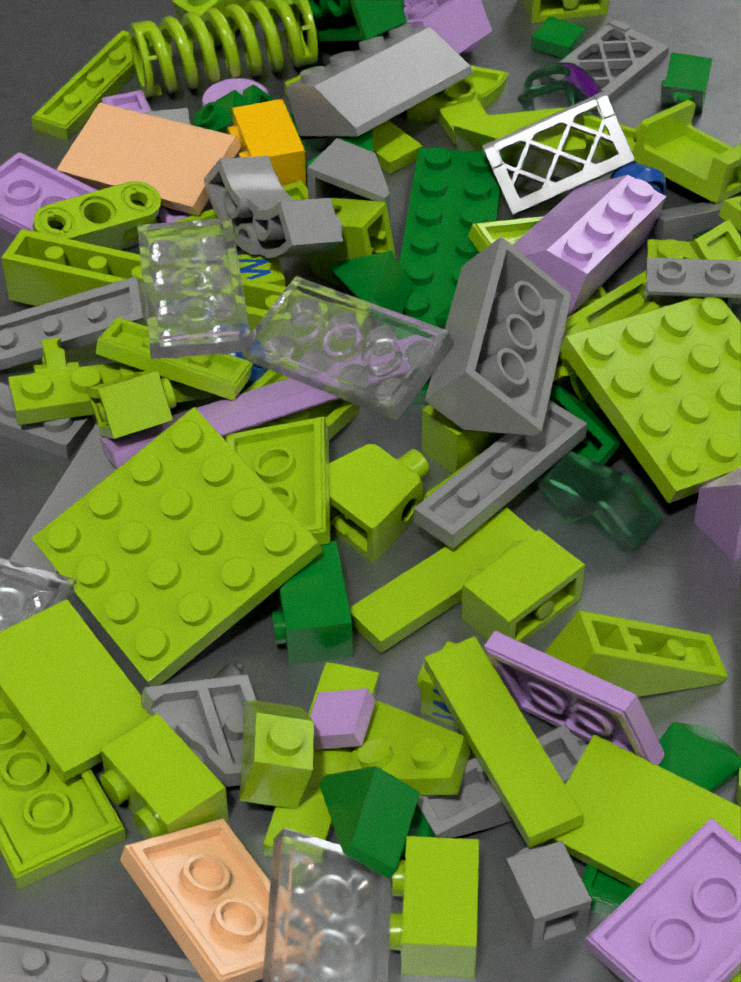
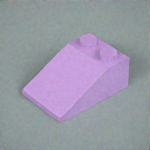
(455, 21)

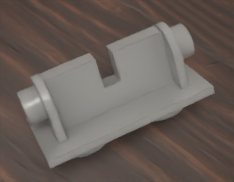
(676, 279)

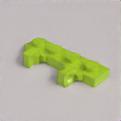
(59, 387)

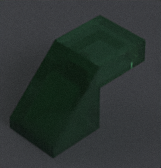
(618, 502)

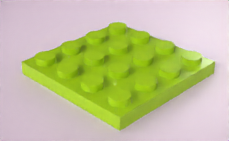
(669, 389)
(176, 546)

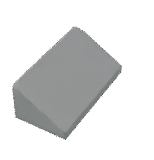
(687, 220)

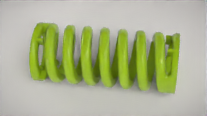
(182, 33)

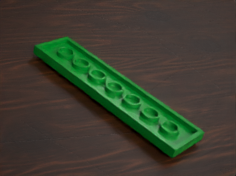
(446, 198)

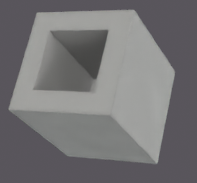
(546, 894)

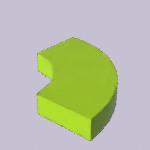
(482, 85)

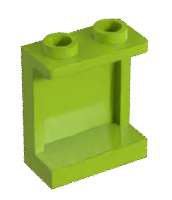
(688, 154)

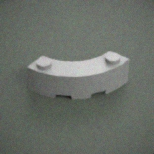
(265, 215)

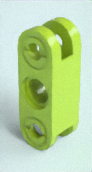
(102, 216)

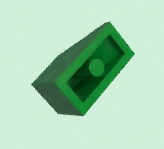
(315, 611)

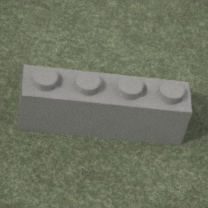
(374, 82)
(506, 345)

